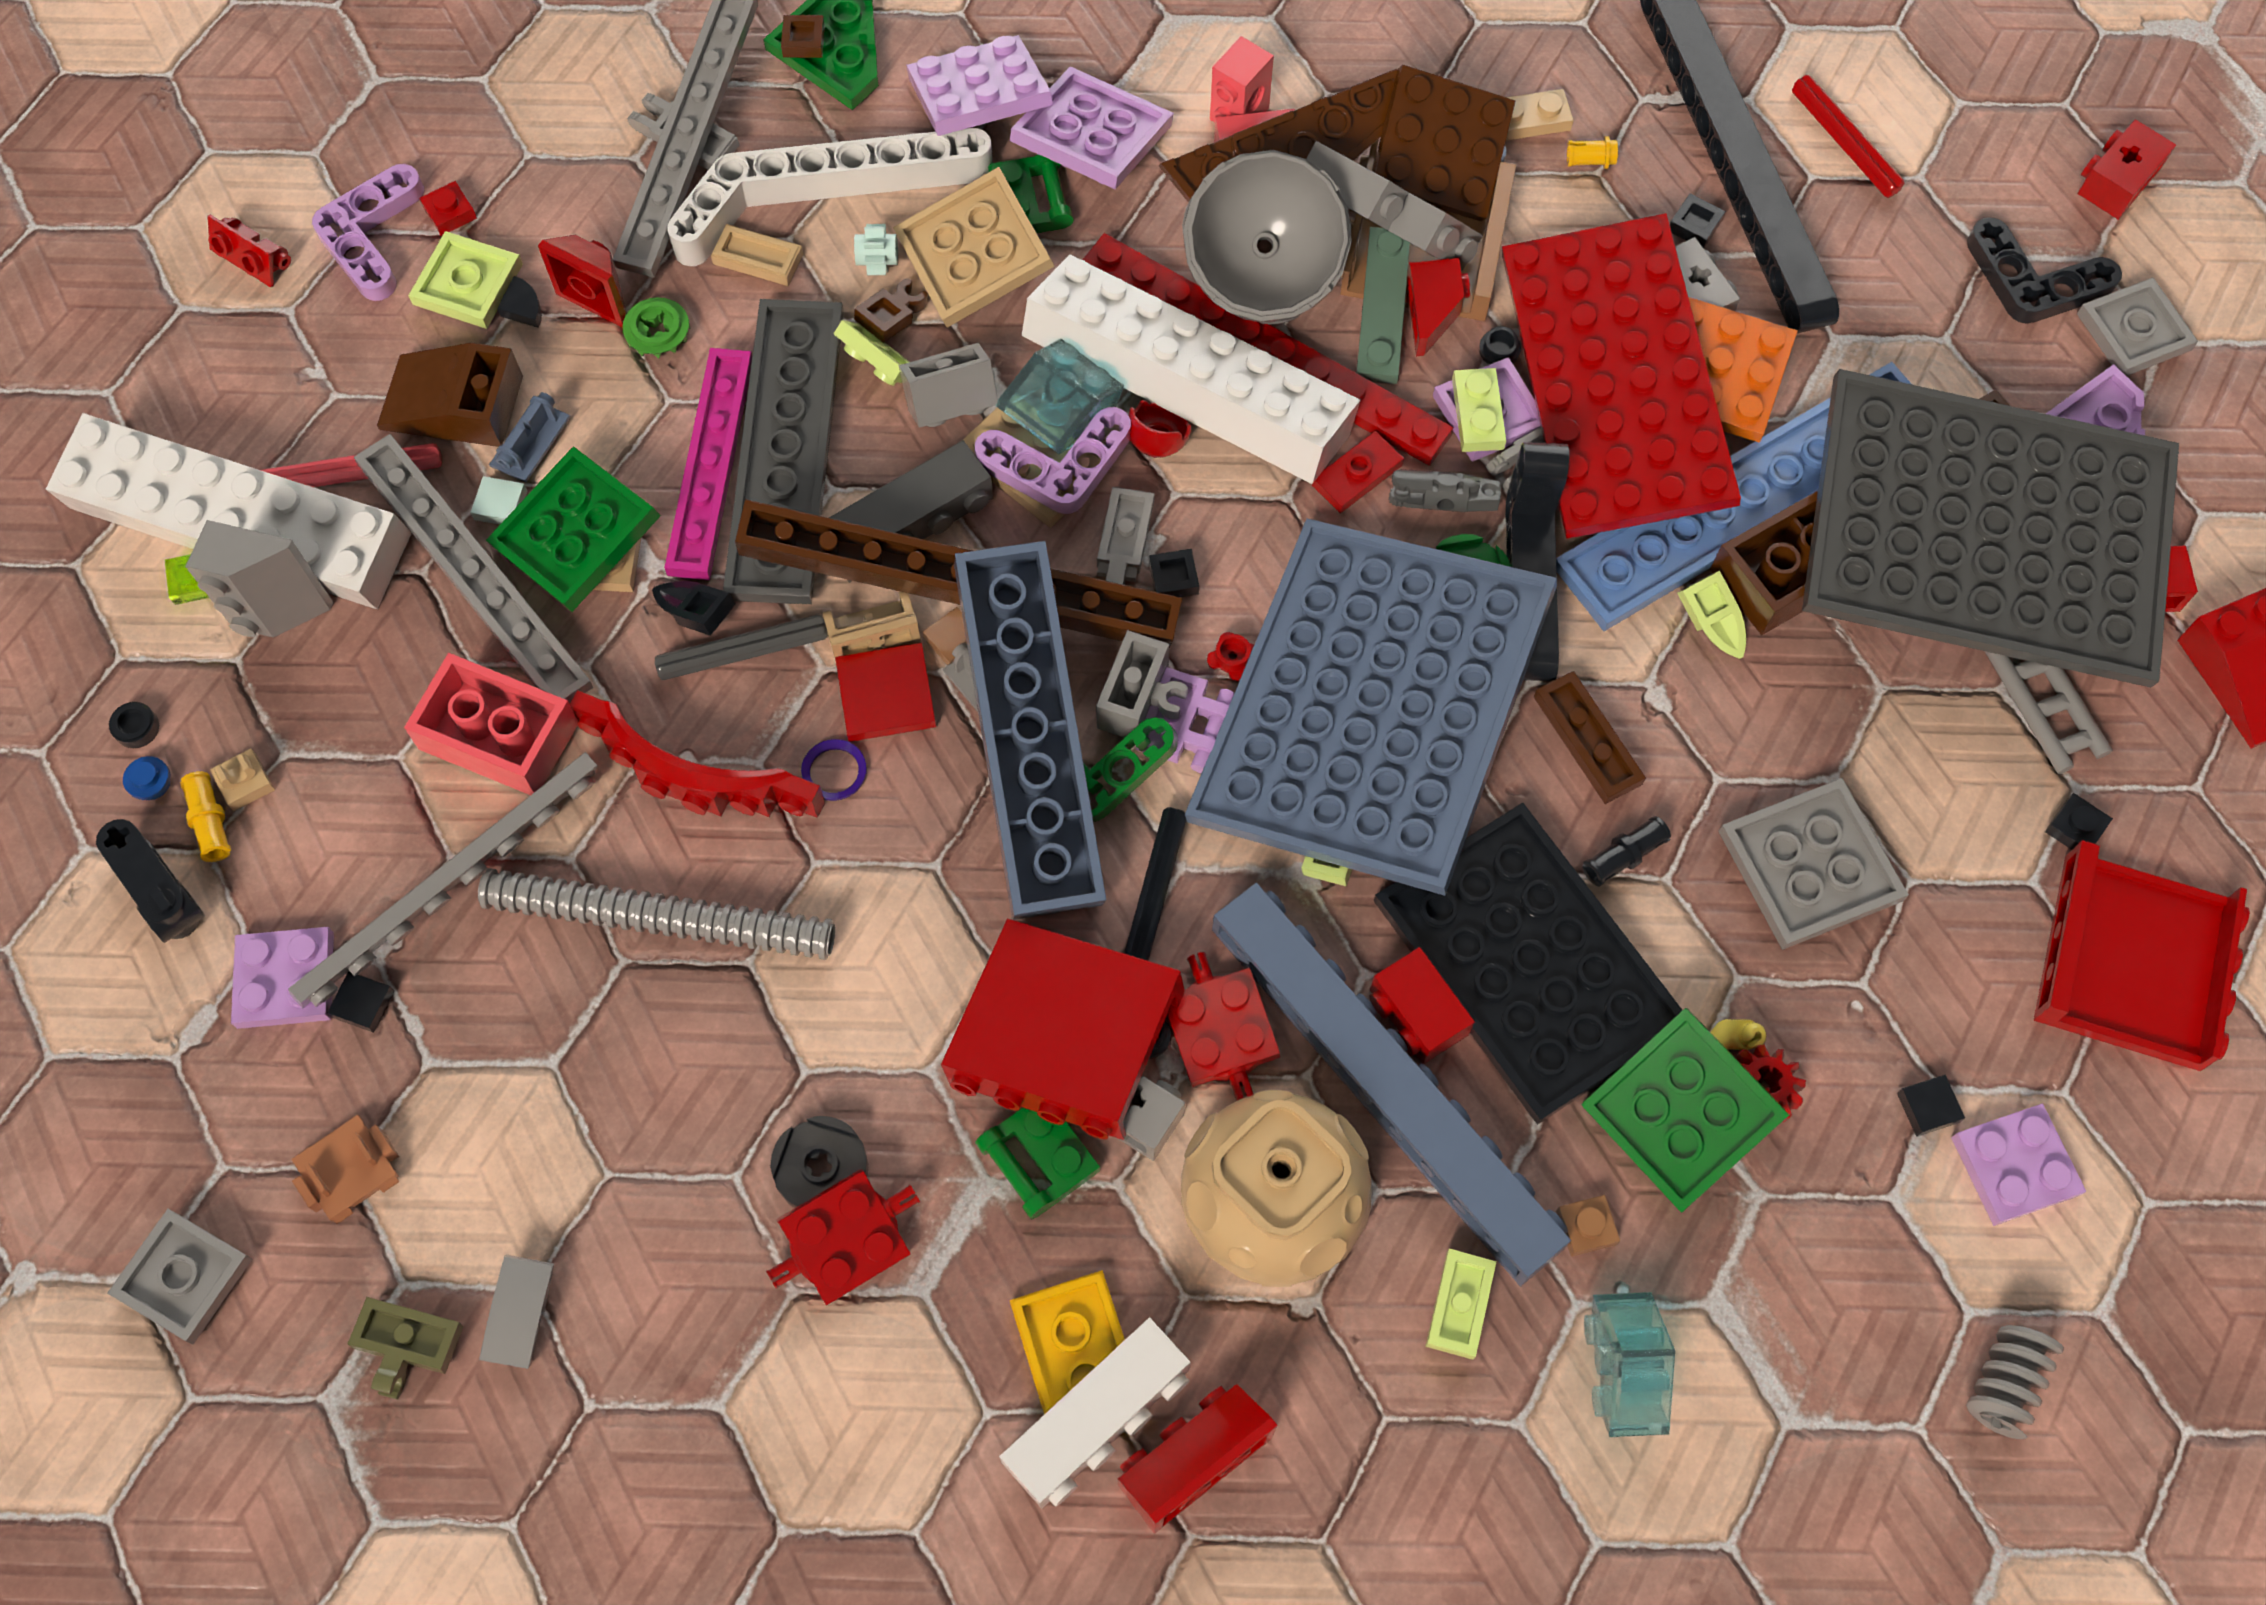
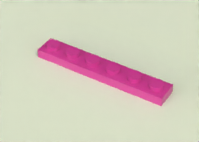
(709, 464)

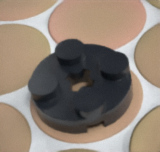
(807, 1142)

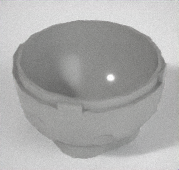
(1276, 201)

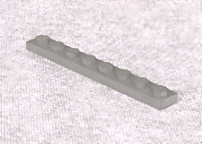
(684, 135)
(471, 570)
(432, 892)

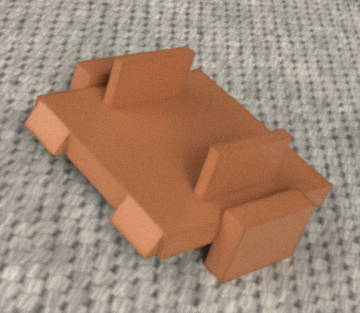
(345, 1168)

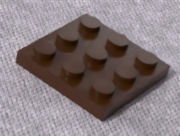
(1443, 141)

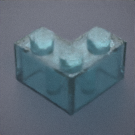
(1633, 1364)

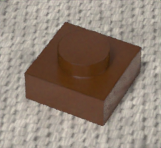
(803, 36)

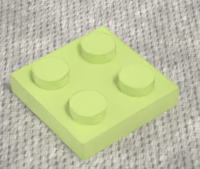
(465, 279)

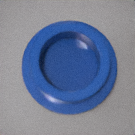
(147, 778)

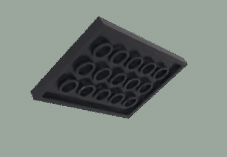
(1534, 963)

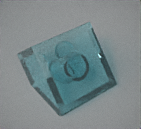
(1059, 395)

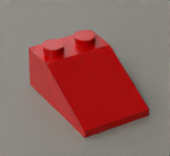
(2231, 658)

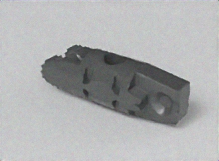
(1444, 491)

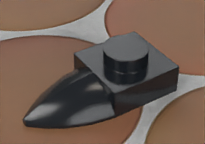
(694, 604)

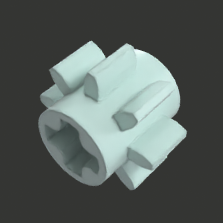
(876, 249)

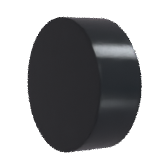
(134, 725)

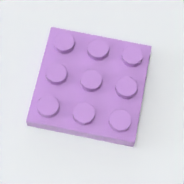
(978, 84)
(1093, 128)

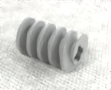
(2010, 1378)

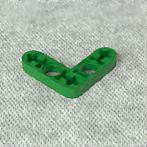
(1156, 757)

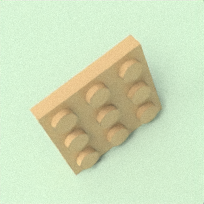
(973, 247)

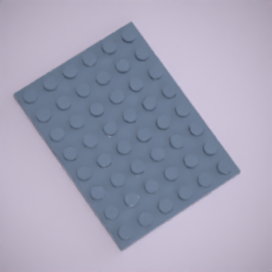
(1373, 704)

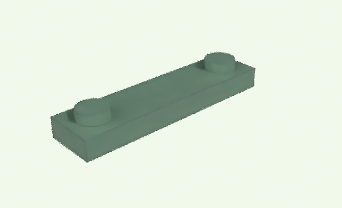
(1383, 307)

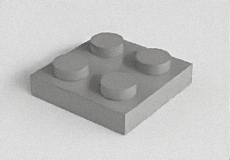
(2137, 327)
(180, 1276)

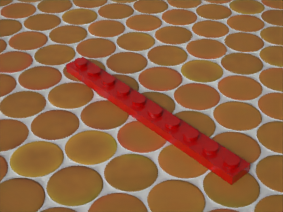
(1378, 410)

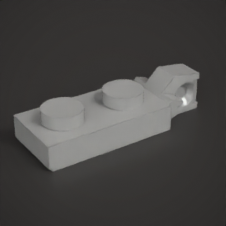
(1124, 535)

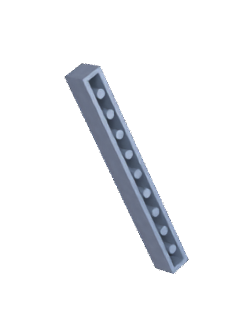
(1391, 1085)

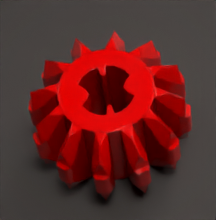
(1775, 1074)

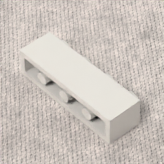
(1095, 1413)

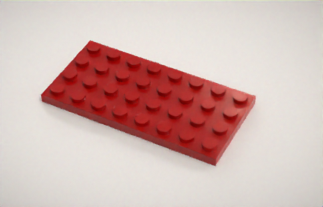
(1620, 375)

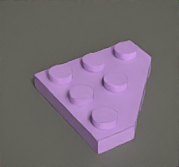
(2106, 401)

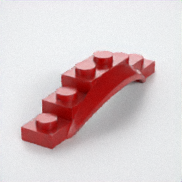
(695, 785)

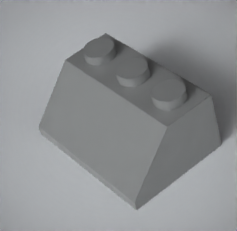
(256, 580)

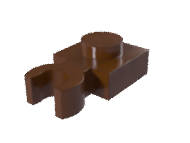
(888, 313)

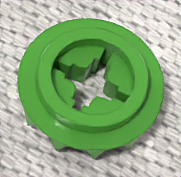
(652, 313)

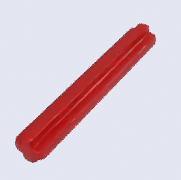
(1848, 136)

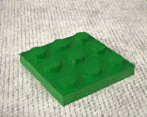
(573, 528)
(1685, 1110)

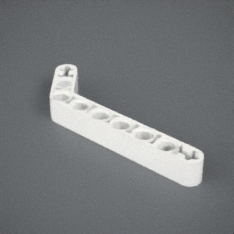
(821, 173)

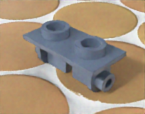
(530, 438)

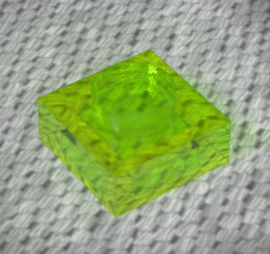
(181, 583)

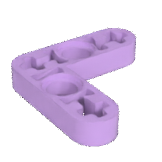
(355, 223)
(1056, 474)

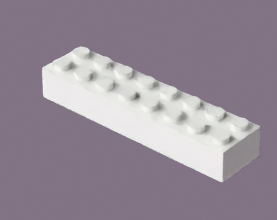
(1193, 368)
(176, 489)

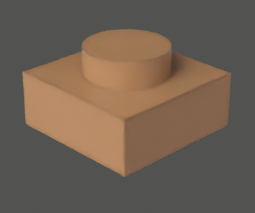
(1589, 1225)

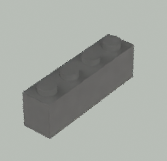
(926, 497)

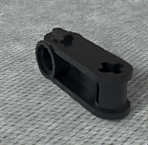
(149, 881)

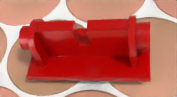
(240, 246)

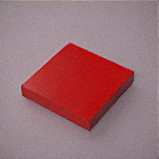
(885, 692)

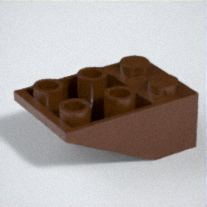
(453, 394)

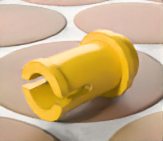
(1592, 152)

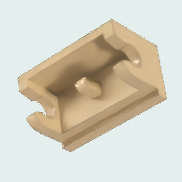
(873, 628)

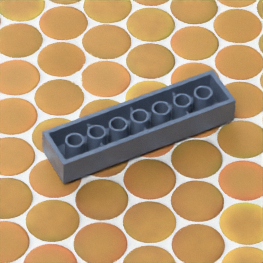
(1029, 730)

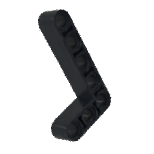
(1530, 535)

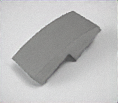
(516, 1311)

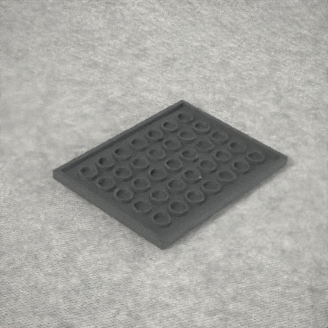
(1993, 528)

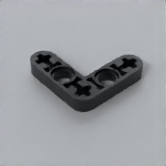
(2028, 283)

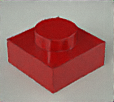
(448, 208)

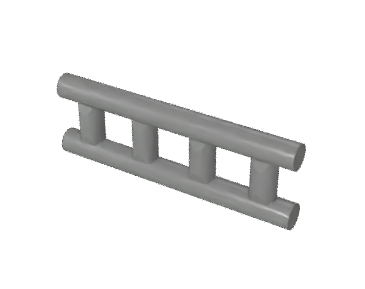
(2036, 712)

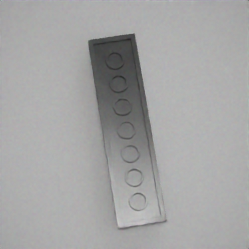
(785, 435)

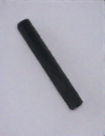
(1156, 883)

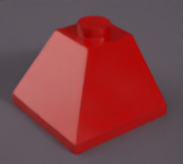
(584, 275)

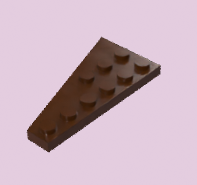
(1342, 122)

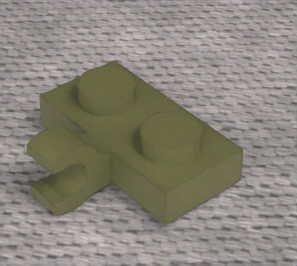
(402, 1339)

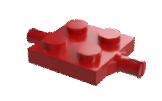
(1222, 1028)
(843, 1236)

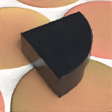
(521, 303)

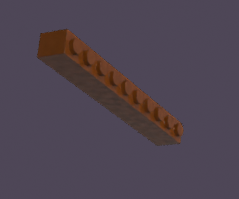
(928, 570)

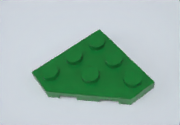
(849, 50)

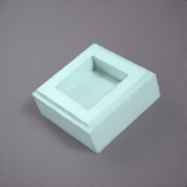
(497, 499)

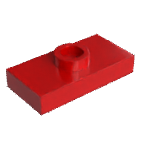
(1358, 472)

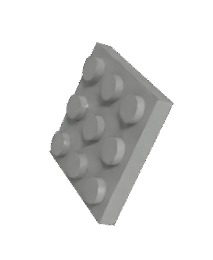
(1812, 863)

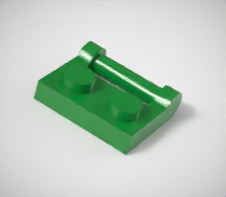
(1019, 174)
(1053, 1150)

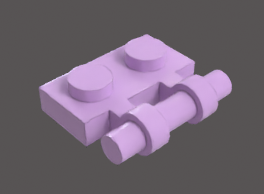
(1193, 705)

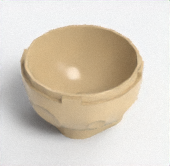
(1268, 1225)

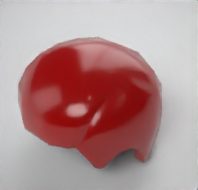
(1157, 430)

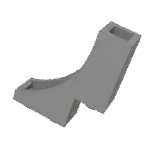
(1397, 209)

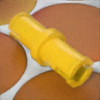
(205, 816)

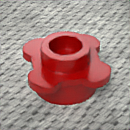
(1228, 644)

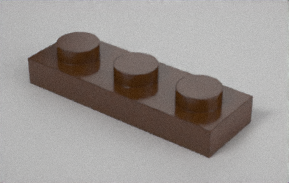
(1589, 737)

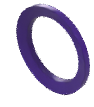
(836, 744)

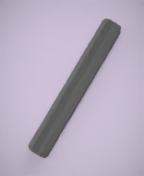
(740, 647)

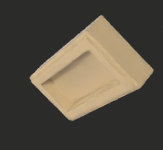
(757, 255)

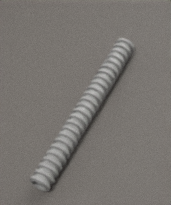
(655, 913)

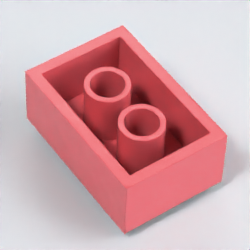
(492, 724)

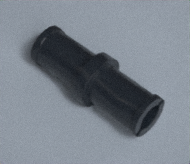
(1626, 851)

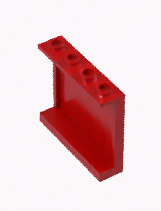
(2141, 961)
(1061, 1028)

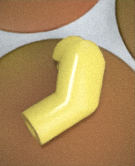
(1739, 1034)

